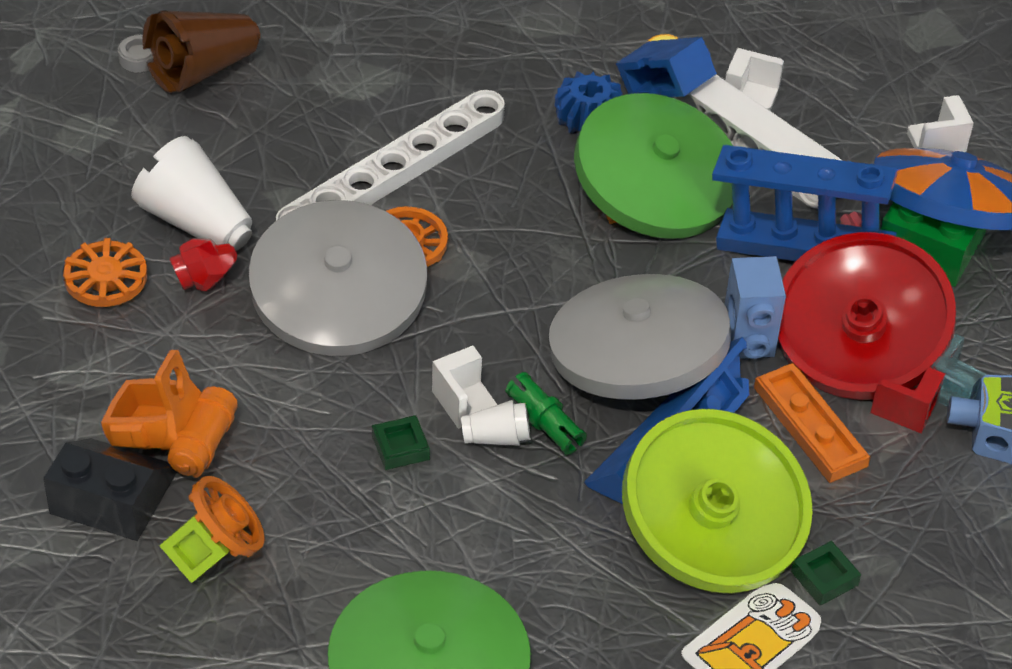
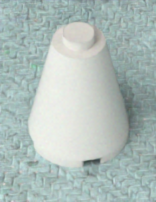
(192, 195)

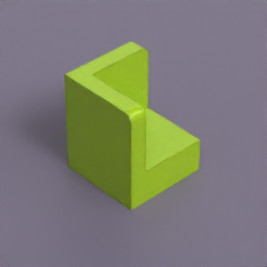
(193, 549)

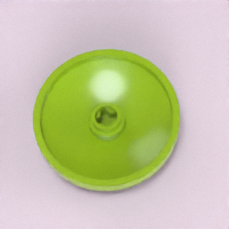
(717, 500)

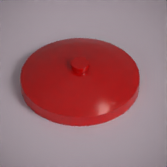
(865, 314)

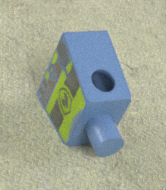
(988, 416)

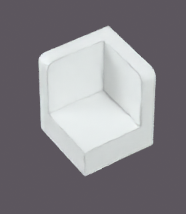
(756, 76)
(949, 132)
(459, 384)

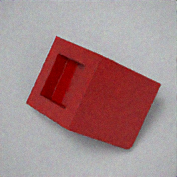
(908, 406)

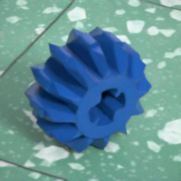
(582, 95)

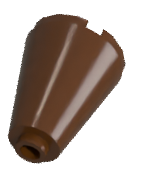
(196, 45)

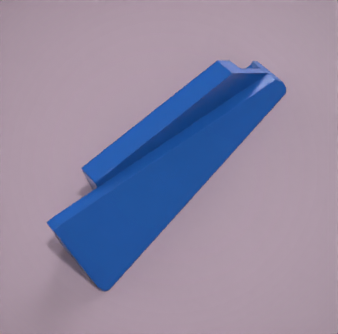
(719, 391)

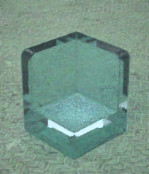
(960, 378)

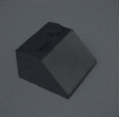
(106, 486)

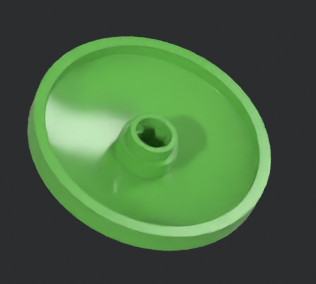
(653, 165)
(428, 624)

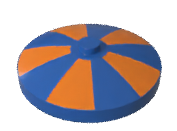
(951, 186)

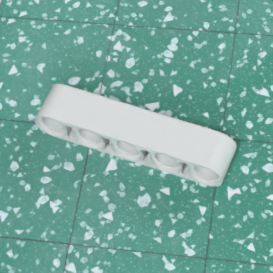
(752, 125)

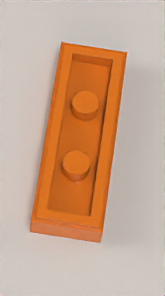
(811, 422)

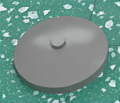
(338, 278)
(640, 336)

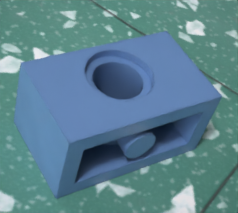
(755, 304)

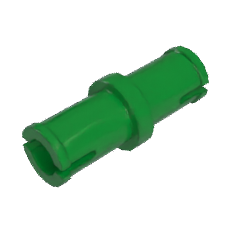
(546, 413)

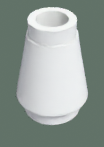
(497, 425)

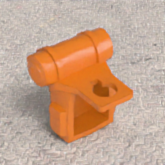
(171, 417)

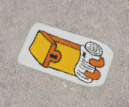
(756, 632)

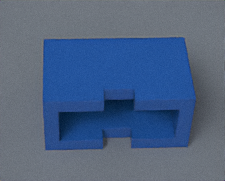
(667, 67)

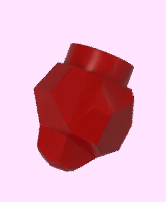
(203, 263)

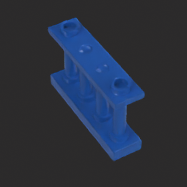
(786, 172)

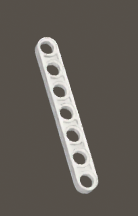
(404, 152)

